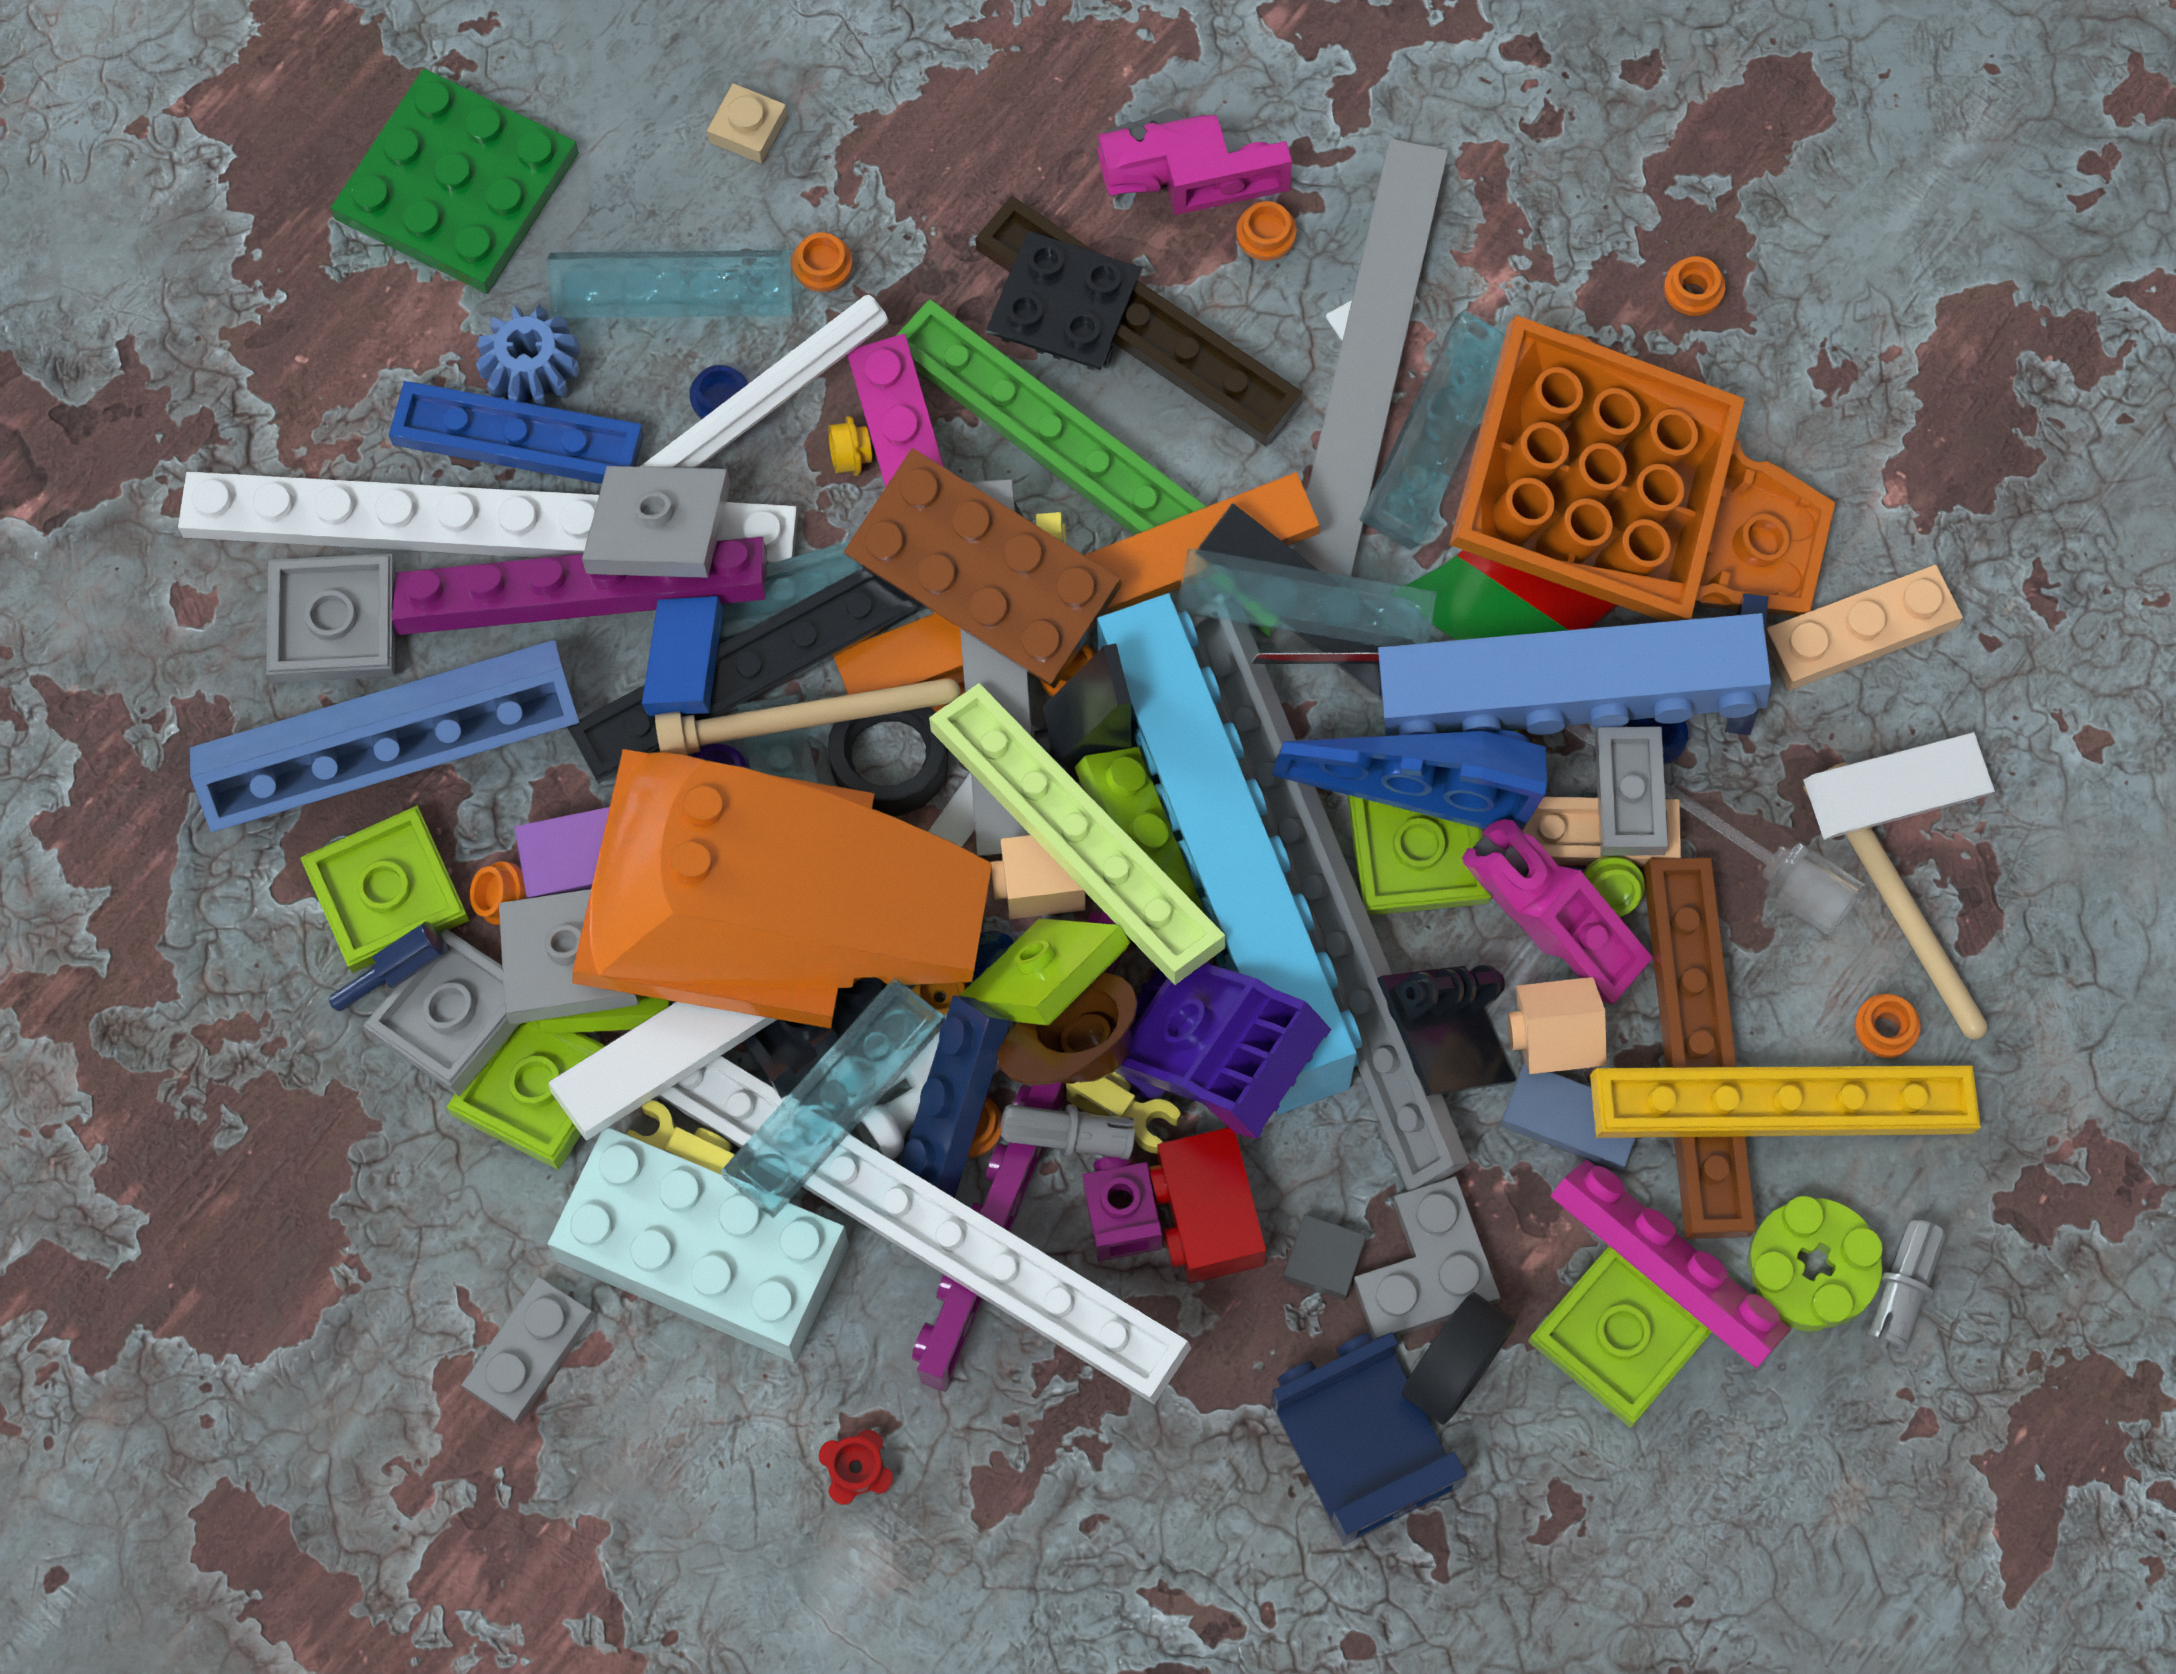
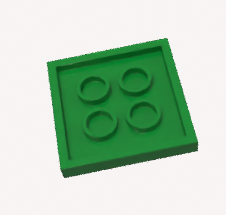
(455, 180)

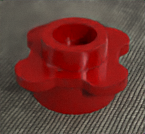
(840, 1455)

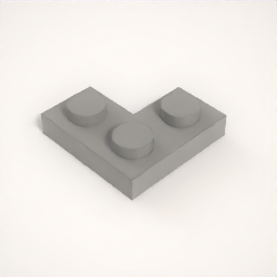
(1444, 1265)

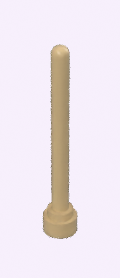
(685, 734)
(1917, 931)

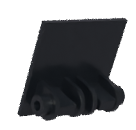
(1064, 301)
(1448, 1027)

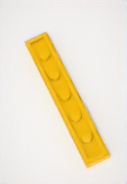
(1784, 1101)

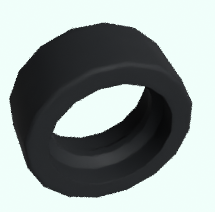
(890, 799)
(1458, 1358)

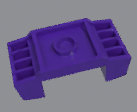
(1220, 1044)

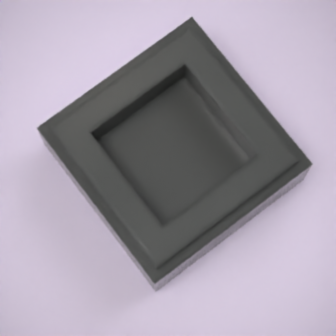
(1324, 1257)

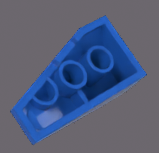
(1444, 775)

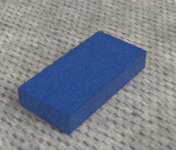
(683, 655)

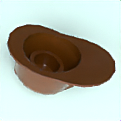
(1080, 1044)

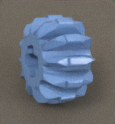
(528, 356)

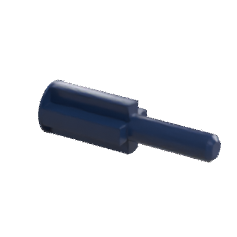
(394, 964)

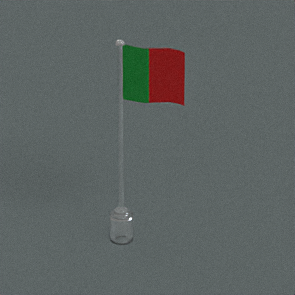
(1495, 600)

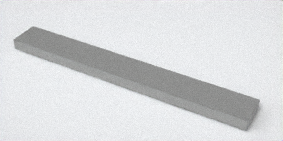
(1371, 352)

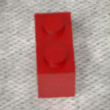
(1209, 1206)

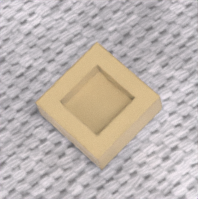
(747, 123)

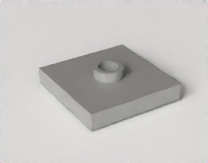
(656, 521)
(330, 618)
(539, 957)
(447, 1015)

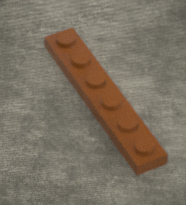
(1697, 1035)

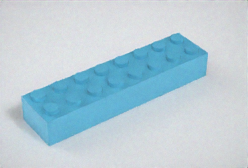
(1222, 829)

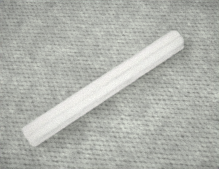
(773, 387)

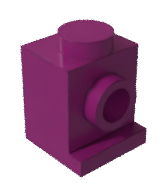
(1125, 1230)

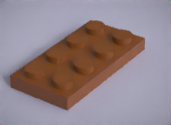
(983, 567)

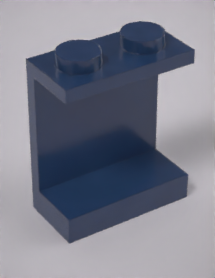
(1361, 1439)

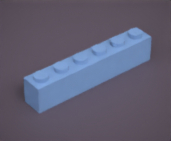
(1577, 677)
(382, 736)

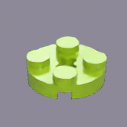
(1850, 1251)

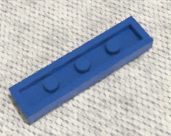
(512, 433)

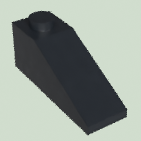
(1088, 713)

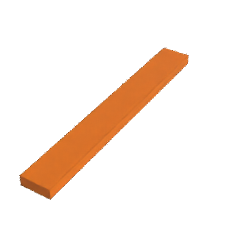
(1145, 562)

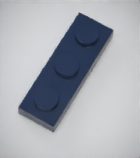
(954, 1093)

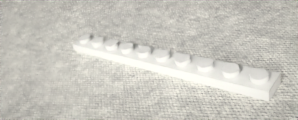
(426, 516)
(953, 1239)

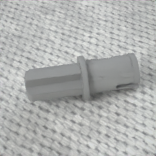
(1069, 1130)
(1907, 1285)

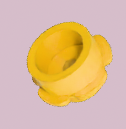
(849, 446)

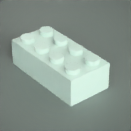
(698, 1245)

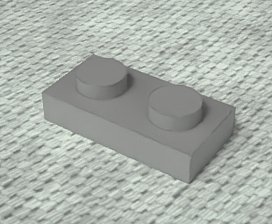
(1631, 791)
(527, 1350)

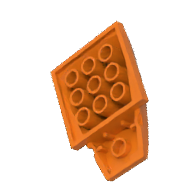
(1632, 485)
(769, 893)

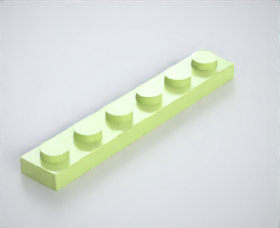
(1078, 834)

